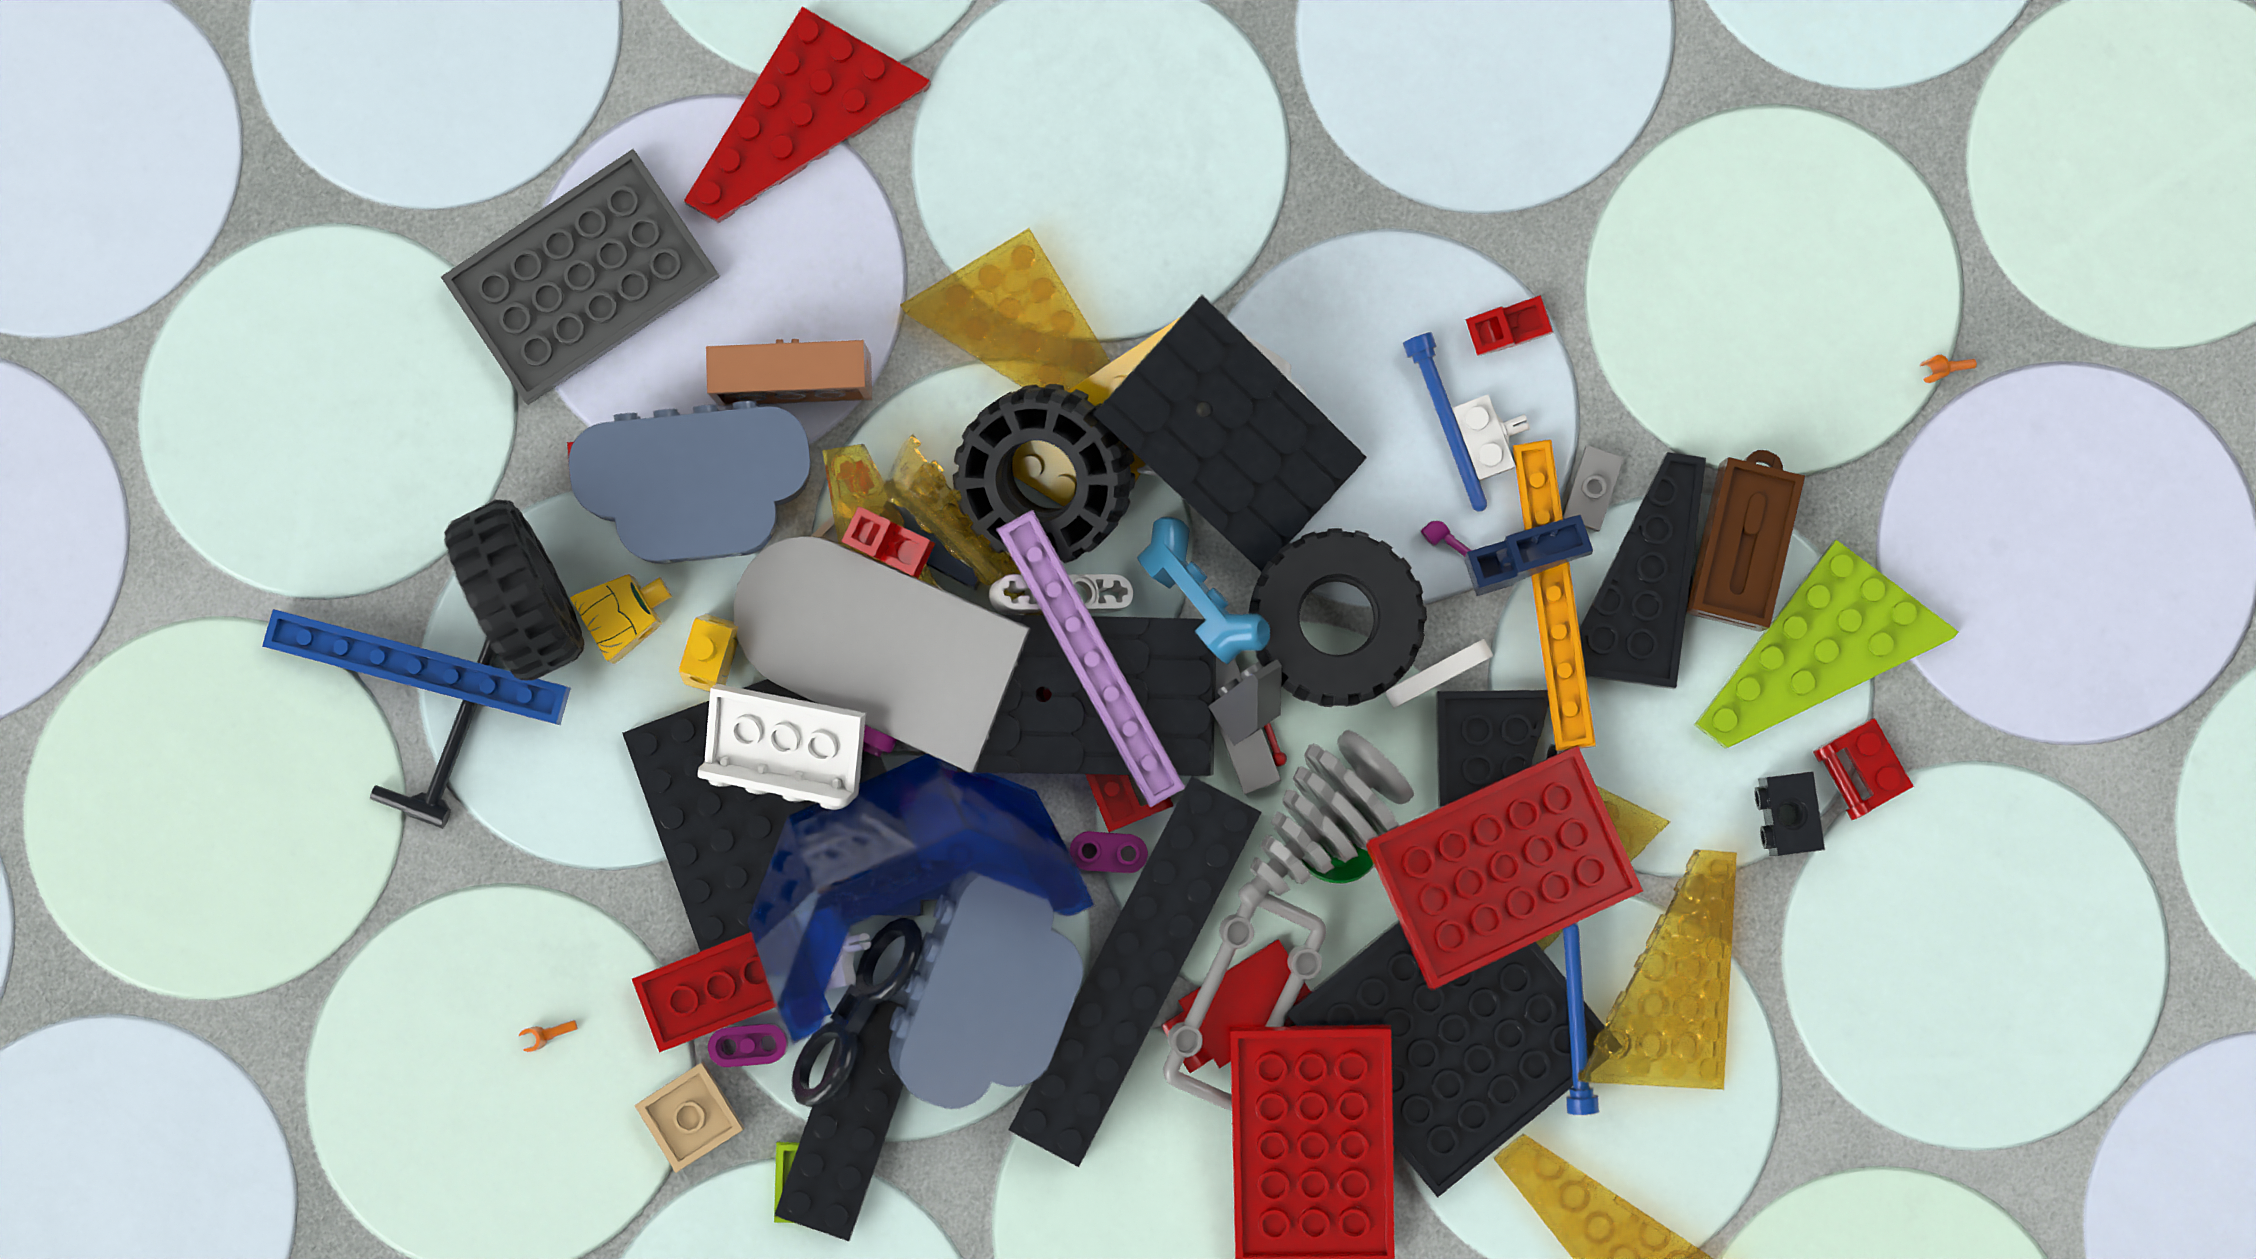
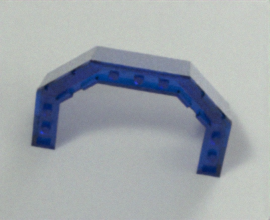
(889, 846)

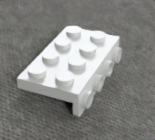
(783, 746)

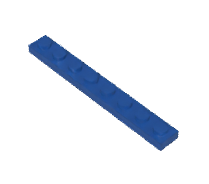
(415, 667)

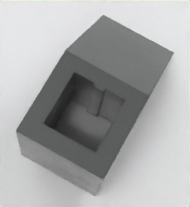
(1249, 704)

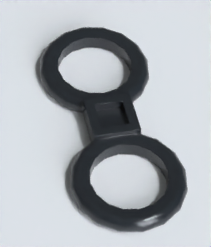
(854, 1011)

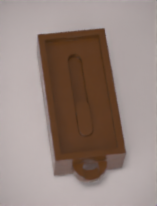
(1745, 541)

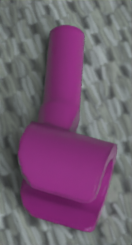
(1438, 531)

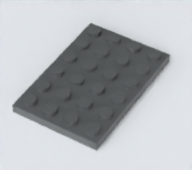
(580, 277)

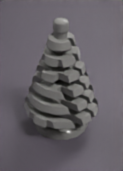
(1332, 812)

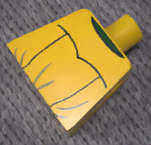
(621, 613)
(709, 652)

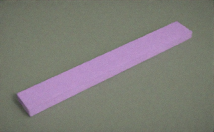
(1090, 658)

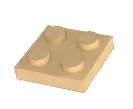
(689, 1117)

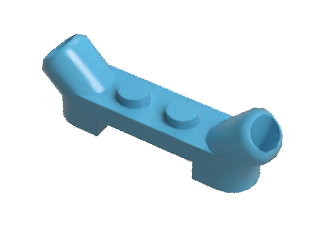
(1221, 632)

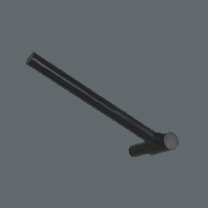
(430, 806)

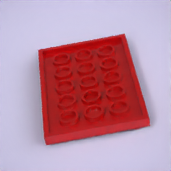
(1503, 867)
(1312, 1142)

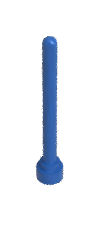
(1422, 352)
(1582, 1097)

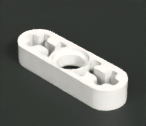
(1439, 673)

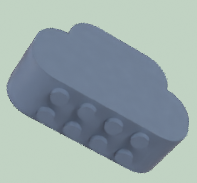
(692, 480)
(984, 995)

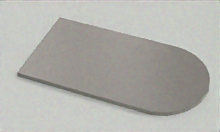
(877, 645)

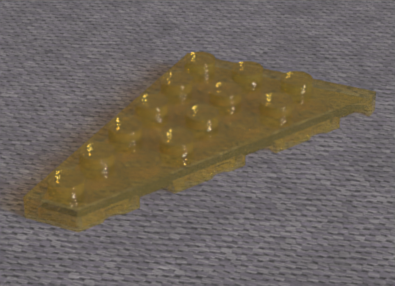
(1013, 316)
(1675, 1007)

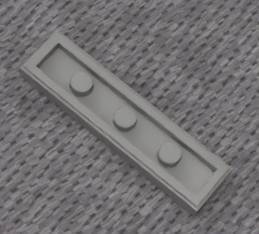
(1252, 755)

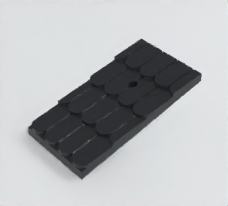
(1260, 454)
(1164, 667)

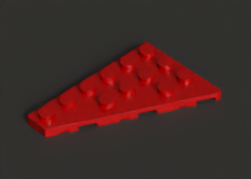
(804, 103)

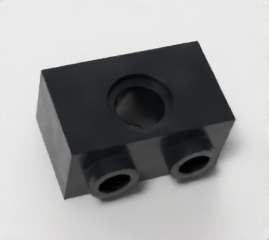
(1806, 831)

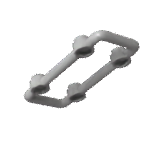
(1236, 934)

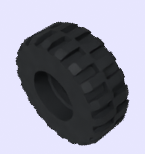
(1069, 424)
(513, 590)
(1395, 605)

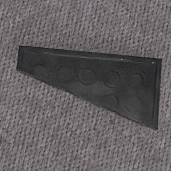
(1642, 603)
(1485, 737)

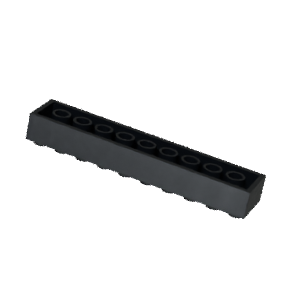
(1135, 970)

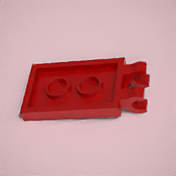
(1242, 1000)

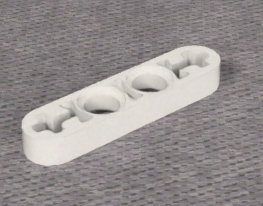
(1090, 582)

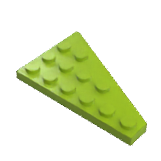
(1827, 638)

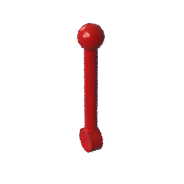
(1279, 757)

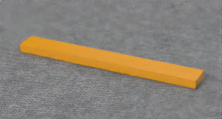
(1555, 604)

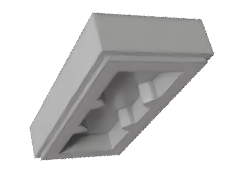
(1593, 486)

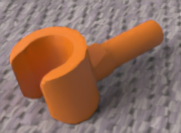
(1942, 367)
(543, 1035)

